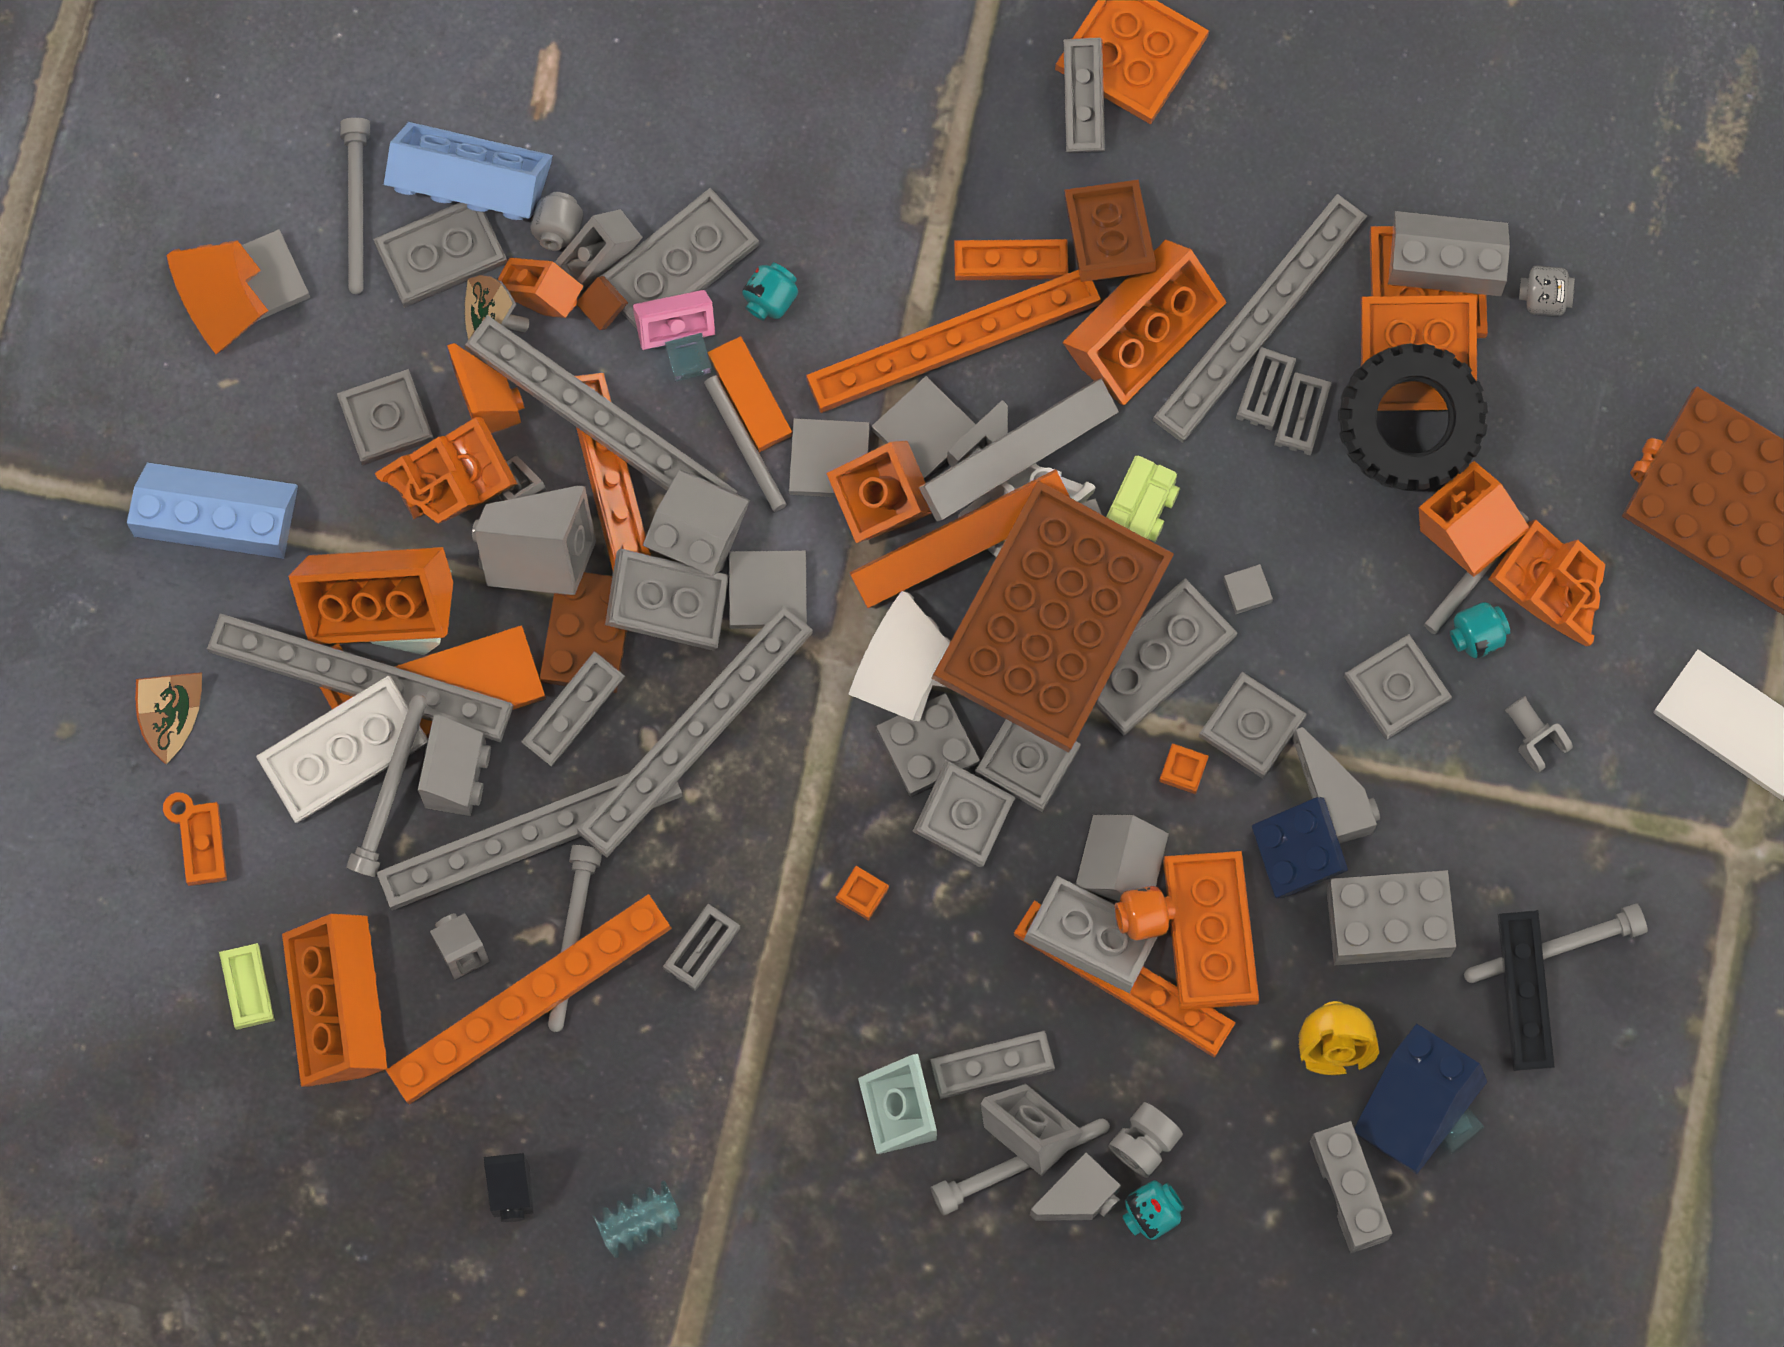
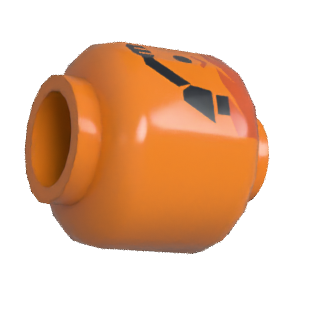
(1144, 913)

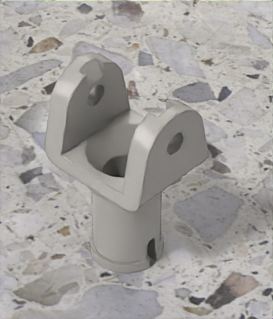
(1534, 731)

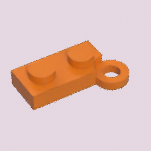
(200, 839)

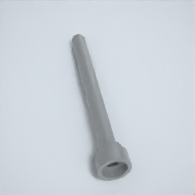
(355, 135)
(366, 857)
(584, 861)
(1628, 922)
(950, 1194)

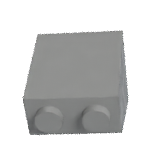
(536, 541)

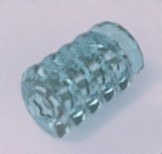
(638, 1219)

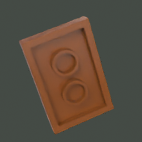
(1109, 230)
(579, 630)

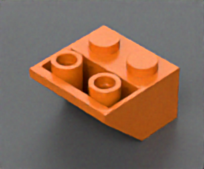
(1472, 519)

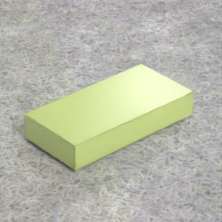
(246, 986)

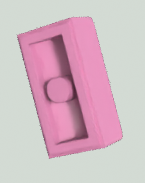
(674, 318)

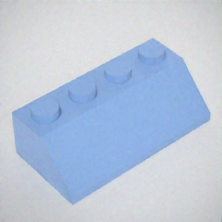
(466, 170)
(212, 510)

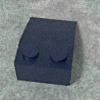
(1419, 1098)

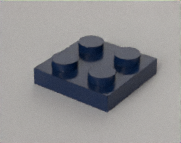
(1299, 847)

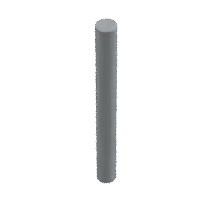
(745, 443)
(1456, 597)

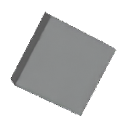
(1248, 589)

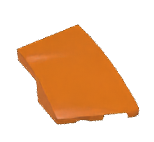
(216, 290)
(451, 472)
(1553, 581)

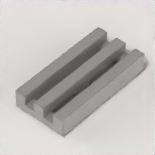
(1256, 417)
(1295, 443)
(683, 973)

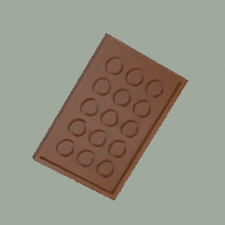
(1719, 496)
(1053, 616)

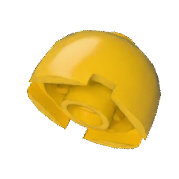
(1337, 1038)

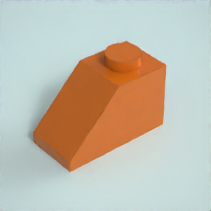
(541, 286)

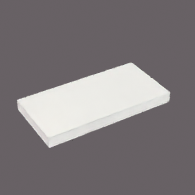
(1728, 720)
(338, 750)

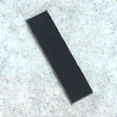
(1526, 990)

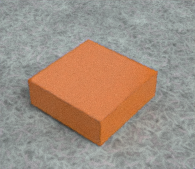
(1183, 768)
(862, 893)

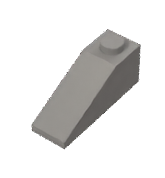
(1345, 797)

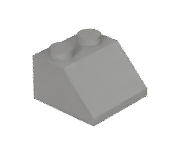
(696, 523)
(453, 767)

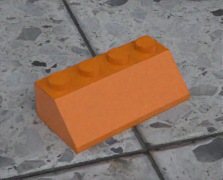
(1145, 322)
(374, 595)
(334, 1000)

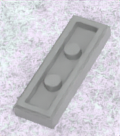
(1084, 95)
(573, 708)
(992, 1064)

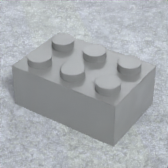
(1391, 917)

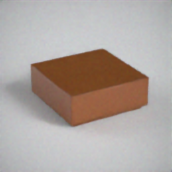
(601, 303)

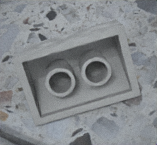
(1449, 253)

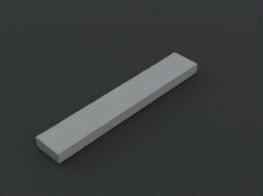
(1018, 449)

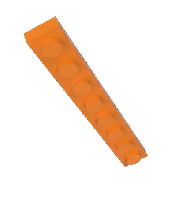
(951, 340)
(528, 999)

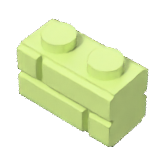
(1143, 497)

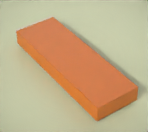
(1010, 259)
(750, 394)

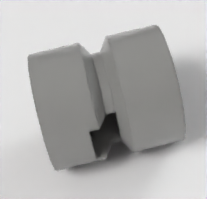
(1145, 1140)

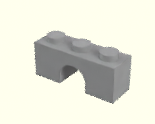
(1352, 1185)

